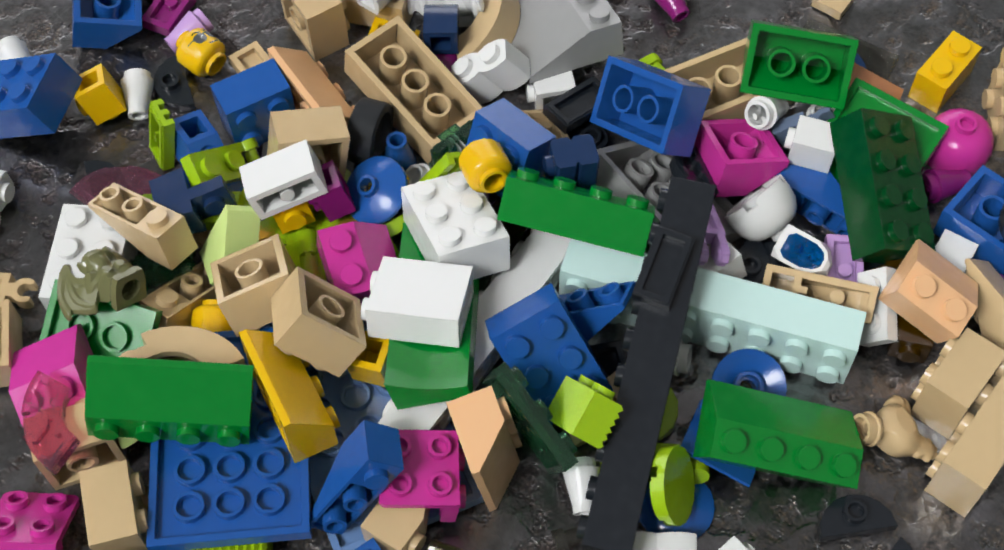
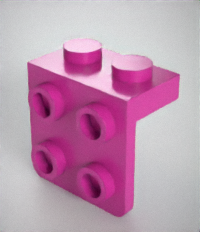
(429, 474)
(35, 519)

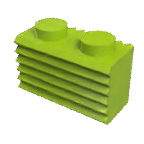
(585, 410)

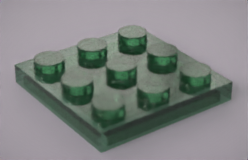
(532, 419)

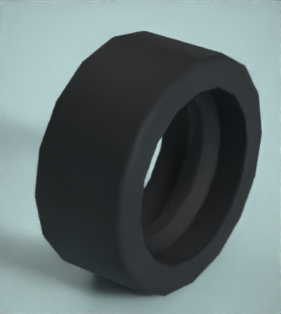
(368, 129)

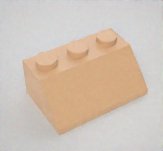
(309, 81)
(487, 441)

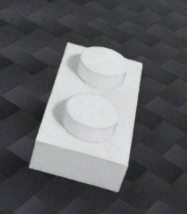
(884, 320)

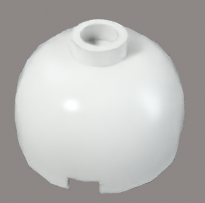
(764, 211)

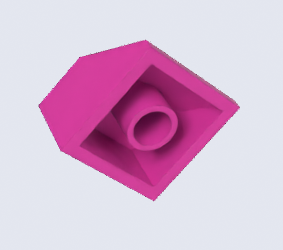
(738, 155)
(352, 254)
(58, 356)

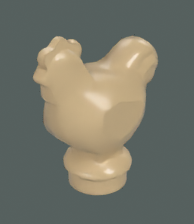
(894, 431)

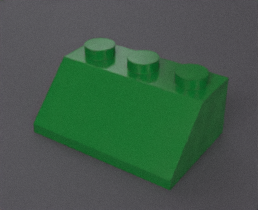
(798, 64)

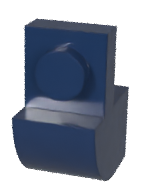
(441, 28)
(194, 202)

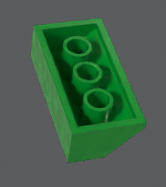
(576, 212)
(168, 400)
(778, 435)

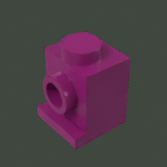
(339, 199)

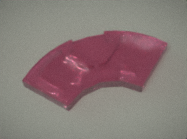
(130, 177)
(45, 422)

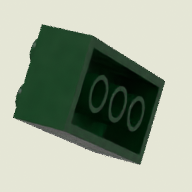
(880, 185)

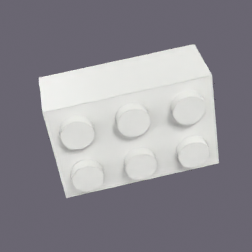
(455, 225)
(76, 234)

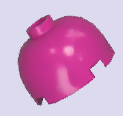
(966, 143)

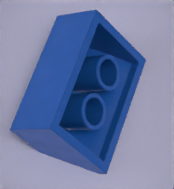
(104, 22)

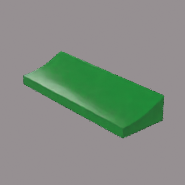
(426, 372)

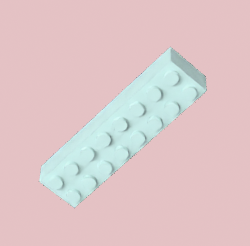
(736, 314)

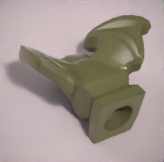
(105, 280)

